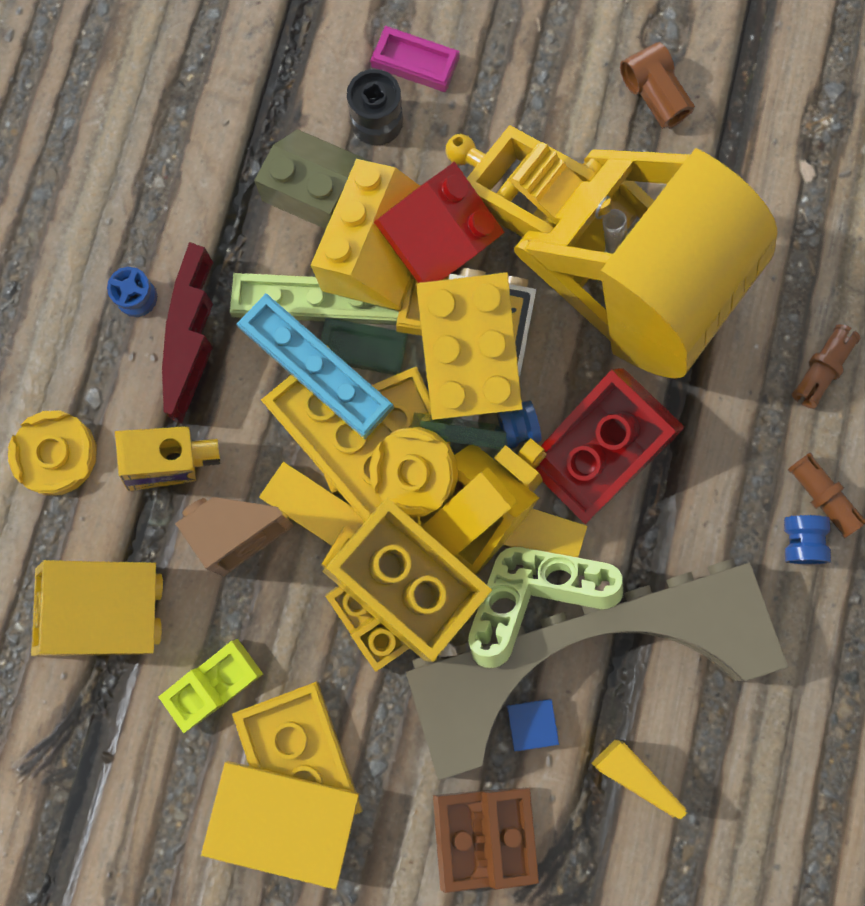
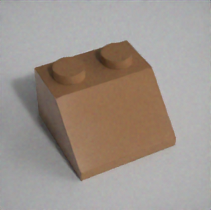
(230, 531)

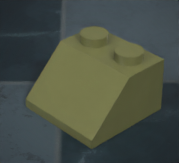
(305, 176)

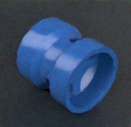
(807, 539)

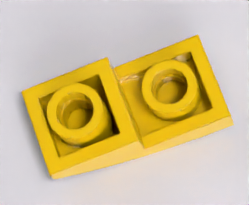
(370, 635)

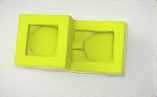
(210, 685)

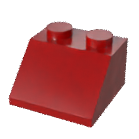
(439, 226)

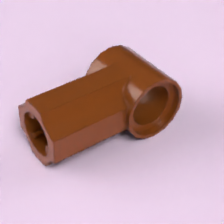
(653, 77)

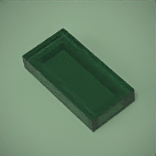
(366, 345)
(462, 430)

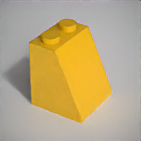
(95, 608)

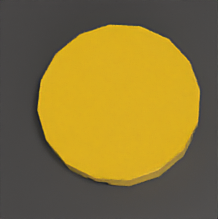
(52, 453)
(414, 470)

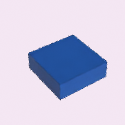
(532, 725)

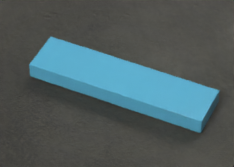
(315, 366)

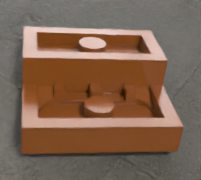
(485, 839)

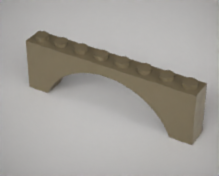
(713, 615)

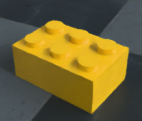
(469, 346)
(407, 581)

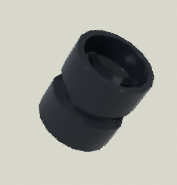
(375, 106)

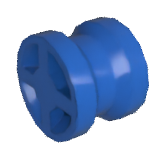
(125, 284)
(520, 425)

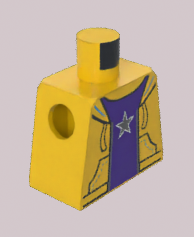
(144, 455)

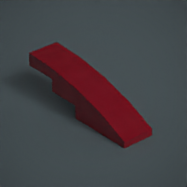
(184, 345)

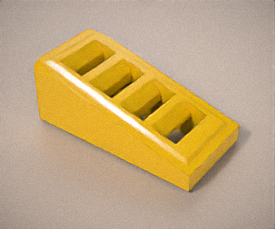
(628, 770)

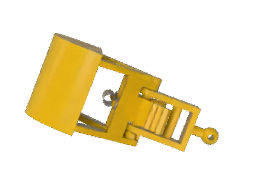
(669, 276)

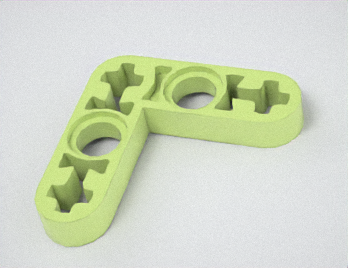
(522, 586)

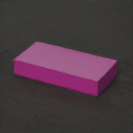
(415, 59)

